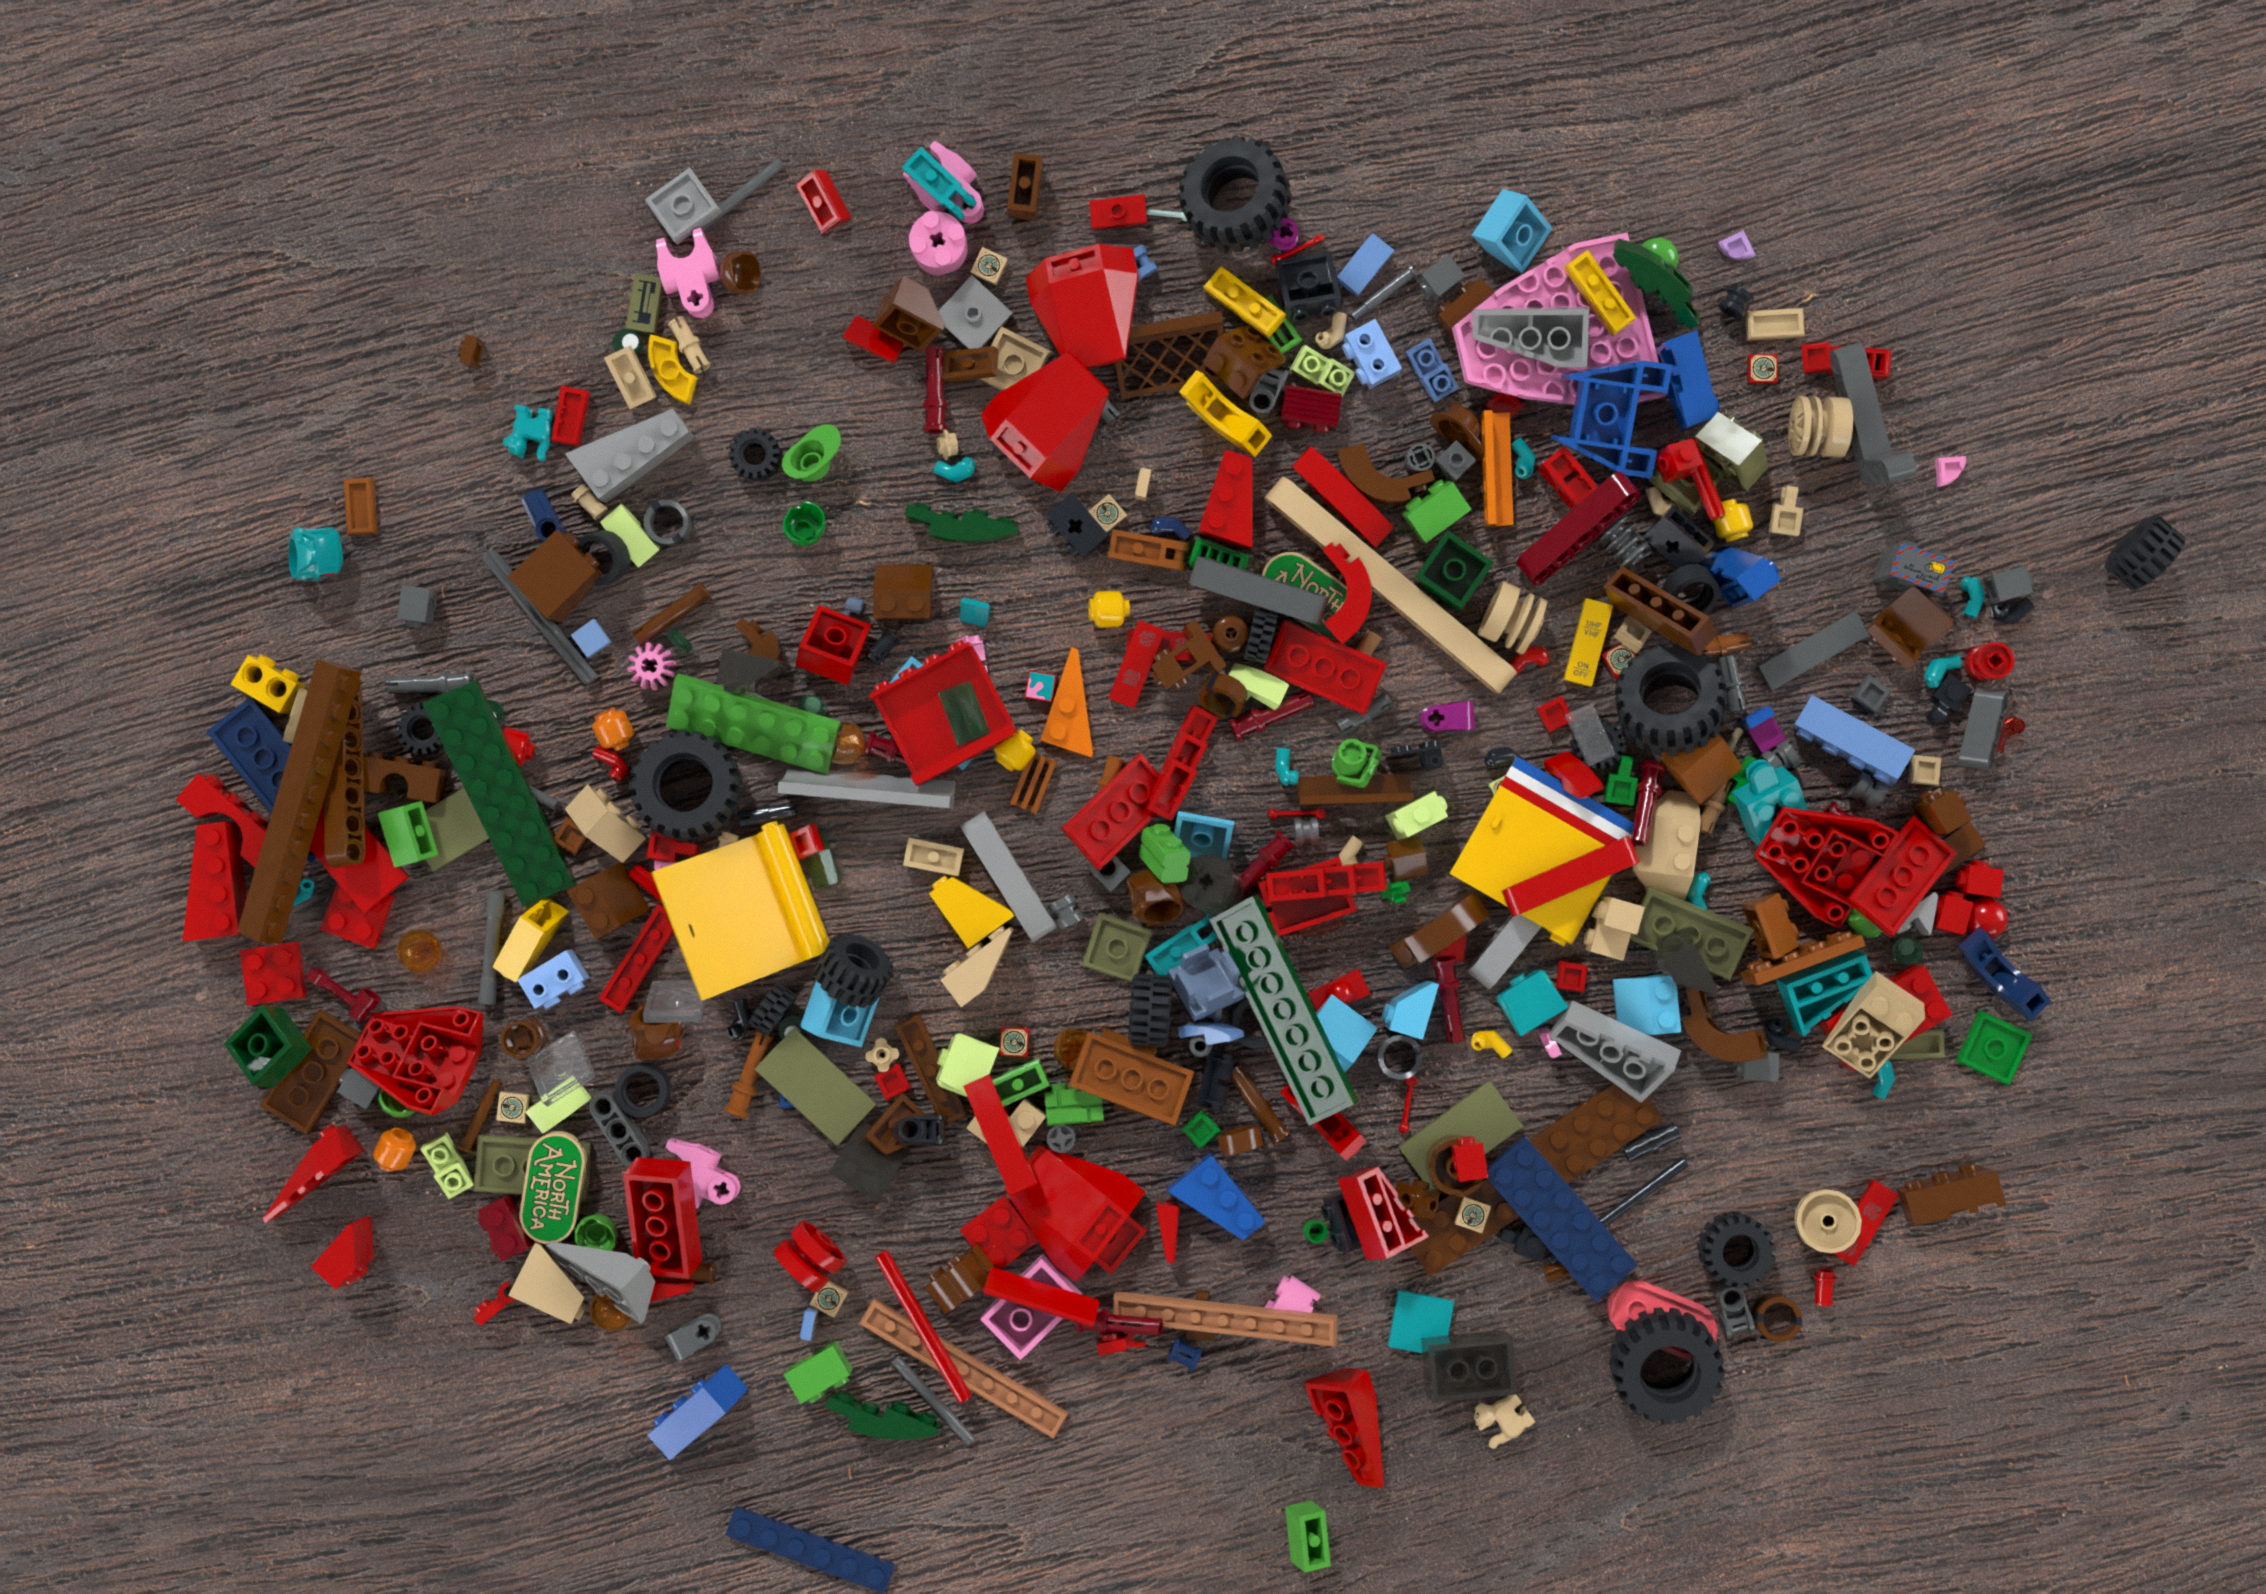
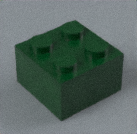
(1452, 571)
(268, 1046)

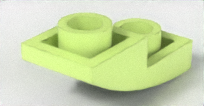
(1322, 371)
(626, 526)
(1260, 685)
(548, 1117)
(448, 1164)

